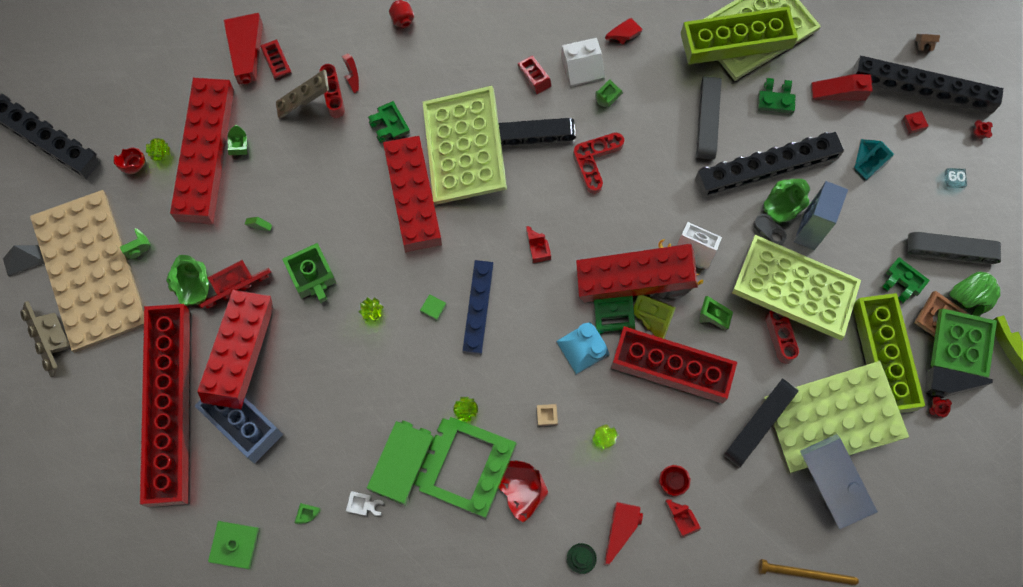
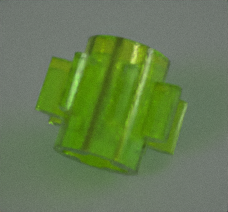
(157, 149)
(371, 309)
(465, 409)
(605, 436)

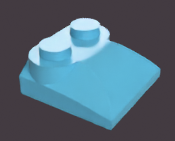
(583, 347)

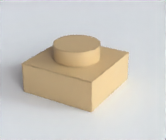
(547, 415)

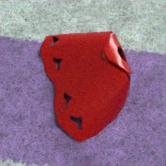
(523, 488)

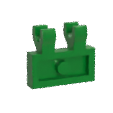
(776, 101)
(393, 120)
(908, 277)

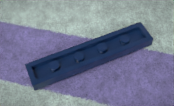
(478, 307)

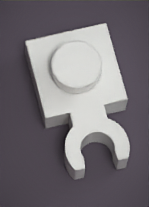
(361, 504)

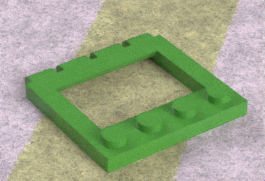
(489, 479)

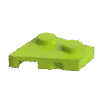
(654, 314)

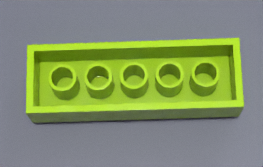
(738, 35)
(886, 340)

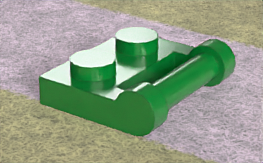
(614, 308)

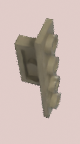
(303, 94)
(47, 336)

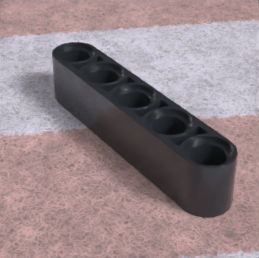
(537, 131)
(761, 422)

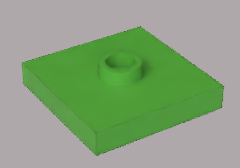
(233, 545)

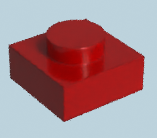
(915, 122)

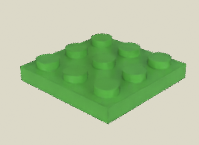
(963, 343)

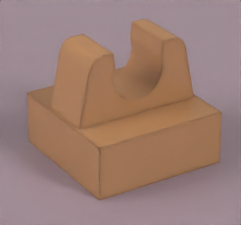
(928, 39)

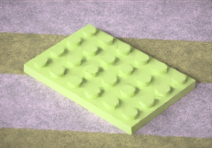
(803, 21)
(464, 145)
(797, 287)
(849, 404)

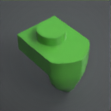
(608, 94)
(237, 141)
(136, 247)

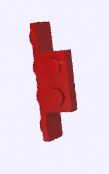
(232, 278)

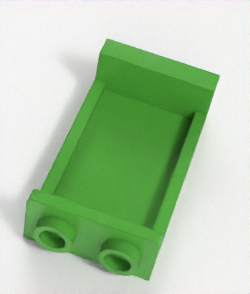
(400, 462)

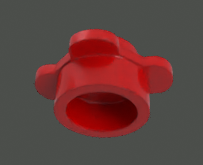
(979, 132)
(944, 411)

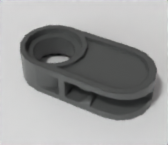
(766, 227)

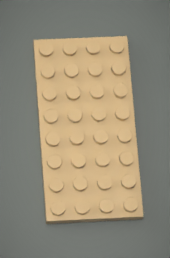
(88, 271)

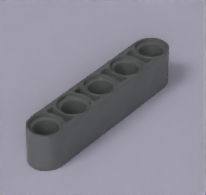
(708, 118)
(954, 248)

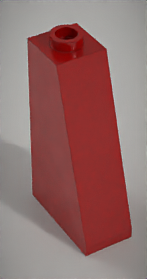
(244, 44)

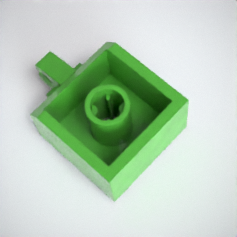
(310, 282)

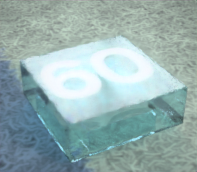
(955, 178)

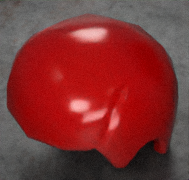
(130, 160)
(675, 480)

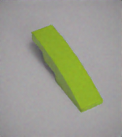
(1010, 343)

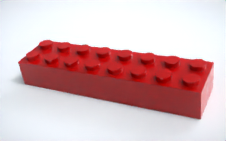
(202, 151)

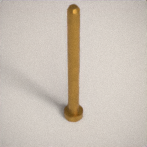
(765, 567)

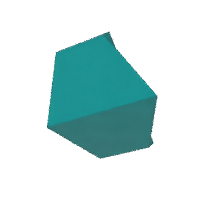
(872, 157)

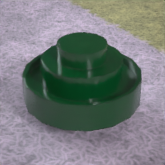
(581, 558)

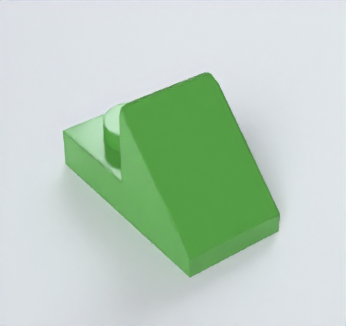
(715, 313)

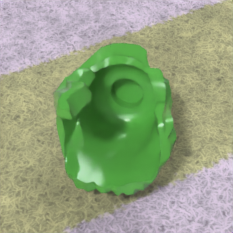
(787, 200)
(188, 280)
(976, 290)

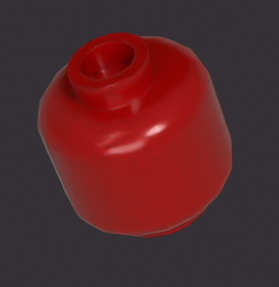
(401, 13)

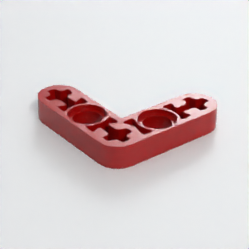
(588, 158)

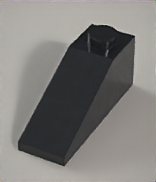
(947, 382)

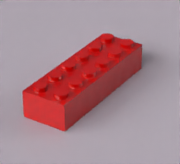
(412, 194)
(637, 273)
(236, 350)
(674, 365)

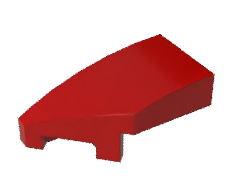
(624, 31)
(352, 77)
(538, 246)
(683, 518)

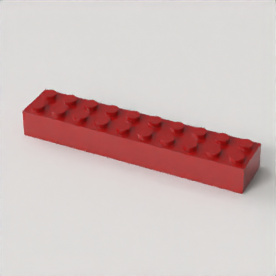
(165, 406)

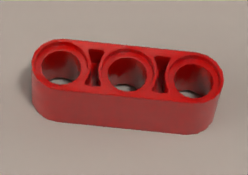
(333, 98)
(781, 344)

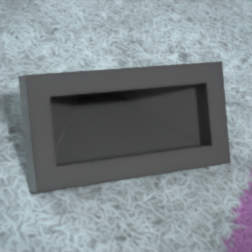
(22, 258)

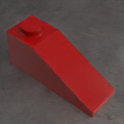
(844, 88)
(623, 524)

